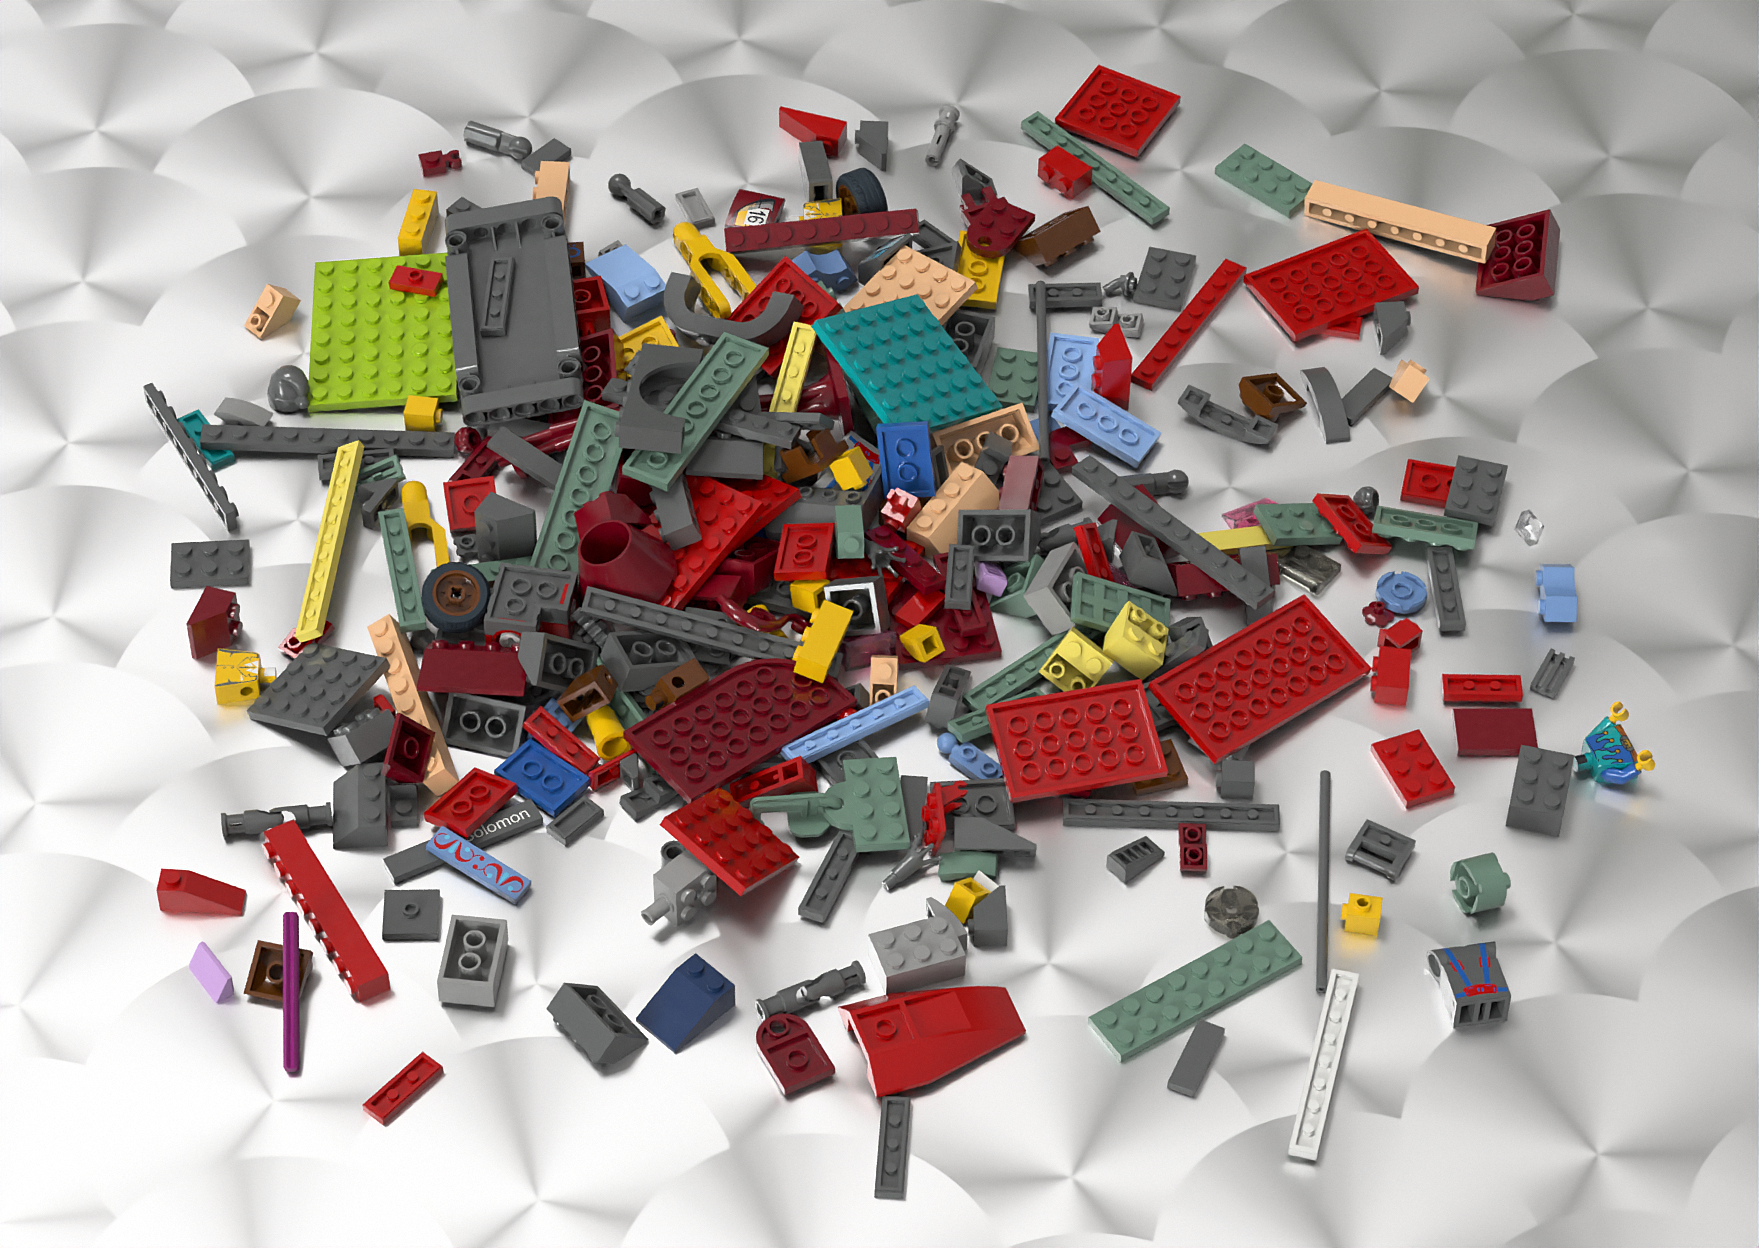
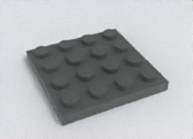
(318, 688)

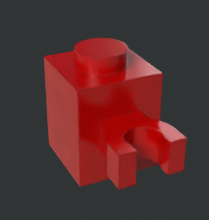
(900, 510)

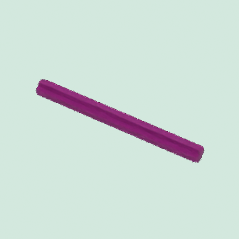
(291, 1025)

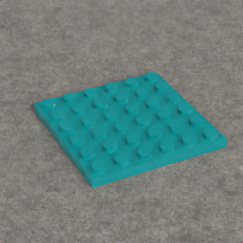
(906, 364)

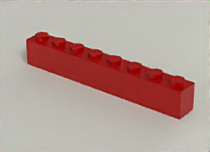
(326, 911)

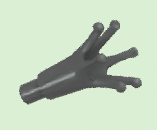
(881, 556)
(910, 863)

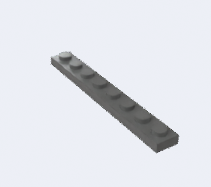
(733, 422)
(194, 462)

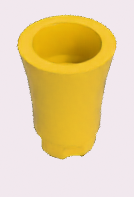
(607, 733)

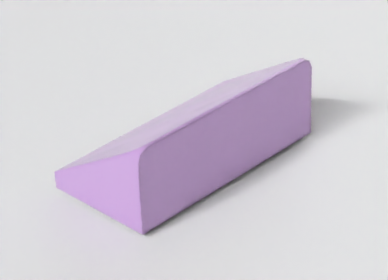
(211, 973)

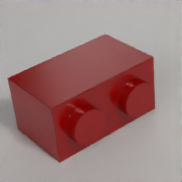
(1064, 172)
(1392, 675)

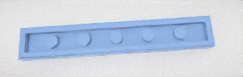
(857, 725)

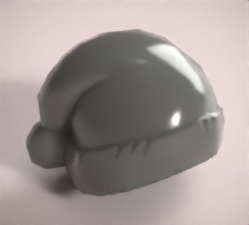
(288, 389)

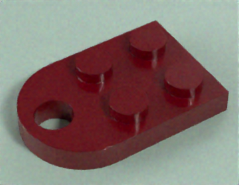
(1000, 227)
(794, 1055)

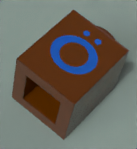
(577, 259)

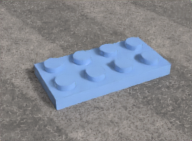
(1067, 363)
(1106, 424)

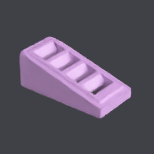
(990, 578)

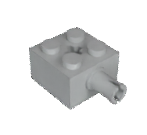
(681, 890)

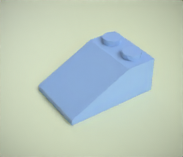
(628, 282)

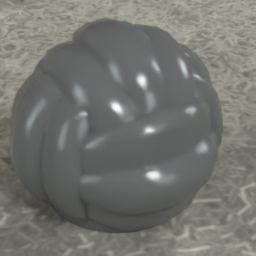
(1367, 499)

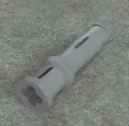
(943, 128)

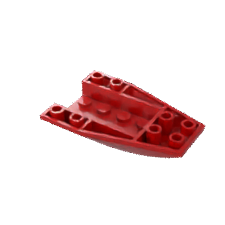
(929, 1032)

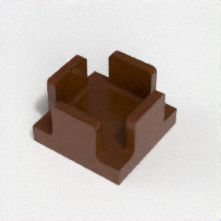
(803, 465)

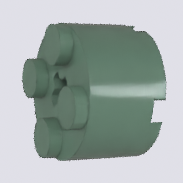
(1479, 883)

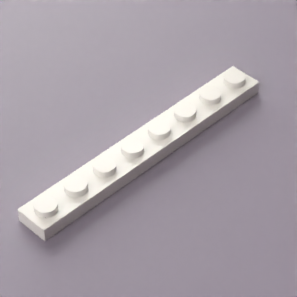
(1323, 1064)

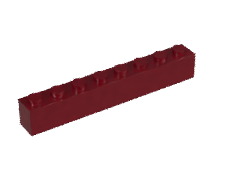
(822, 231)

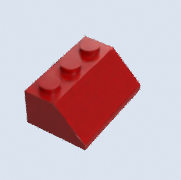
(1113, 368)

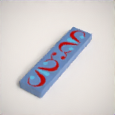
(478, 865)

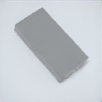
(695, 208)

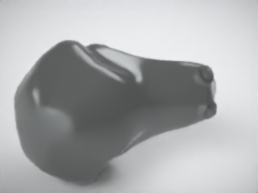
(420, 639)

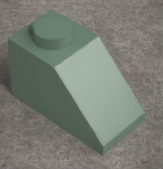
(849, 532)

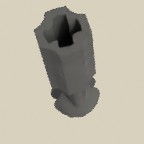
(497, 140)
(638, 199)
(1160, 483)

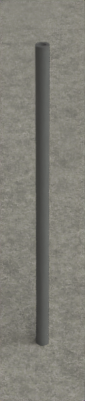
(1042, 372)
(1323, 882)

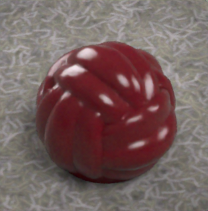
(467, 439)

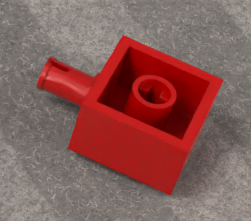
(591, 305)

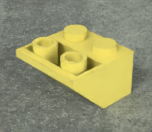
(1136, 641)
(1075, 663)

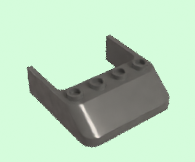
(818, 506)

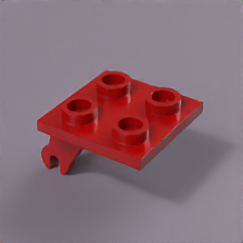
(939, 804)

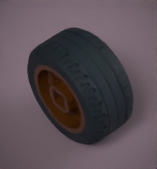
(860, 193)
(460, 581)

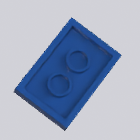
(906, 458)
(543, 777)

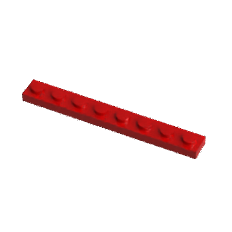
(1188, 324)

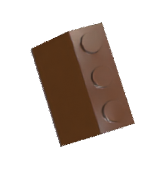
(1058, 237)

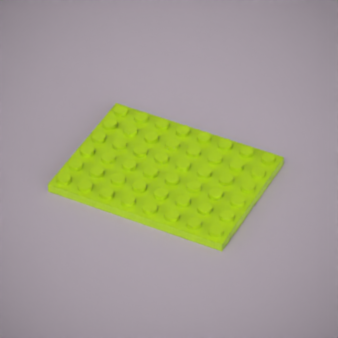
(376, 341)

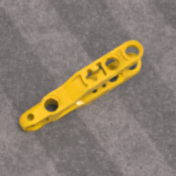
(697, 247)
(418, 515)

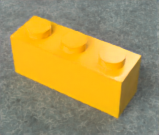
(418, 223)
(822, 640)

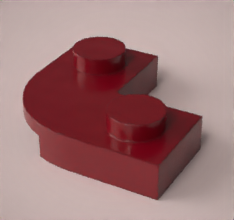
(1061, 444)

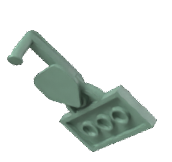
(866, 804)

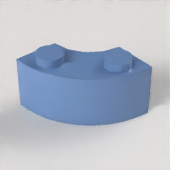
(830, 268)
(1557, 592)

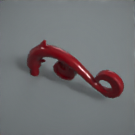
(761, 619)

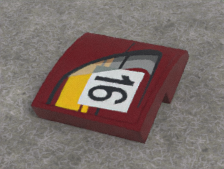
(754, 209)

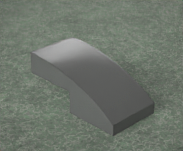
(648, 798)

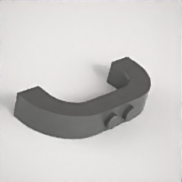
(766, 329)

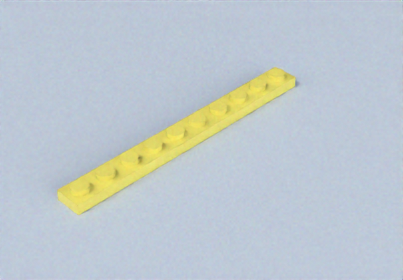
(329, 542)

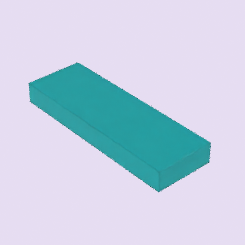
(193, 425)

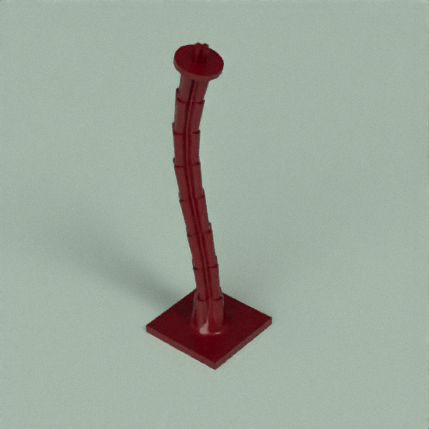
(824, 396)

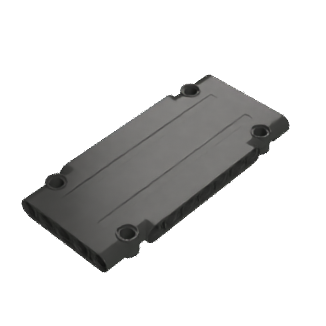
(540, 357)

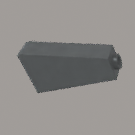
(815, 171)

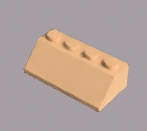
(965, 440)
(938, 520)

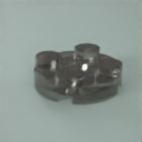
(1231, 923)

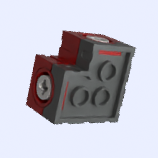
(531, 602)

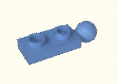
(968, 758)

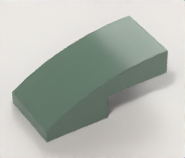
(967, 864)

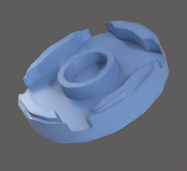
(1401, 592)

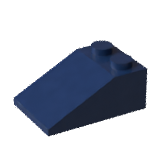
(687, 1003)

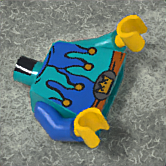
(1610, 753)

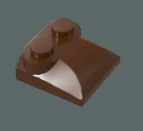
(1269, 395)
(266, 971)

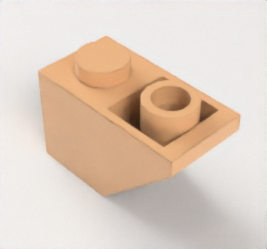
(272, 311)
(1409, 380)
(883, 677)

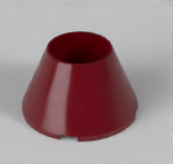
(625, 562)

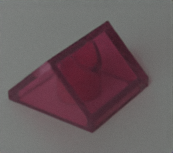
(860, 648)

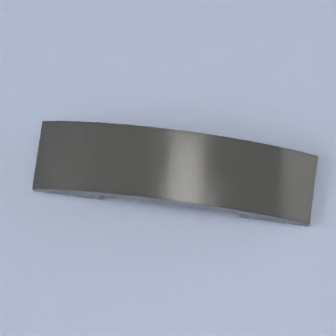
(1328, 404)
(1224, 421)

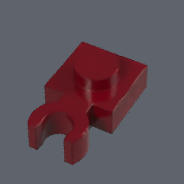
(436, 163)

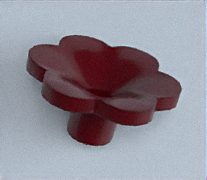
(1377, 614)

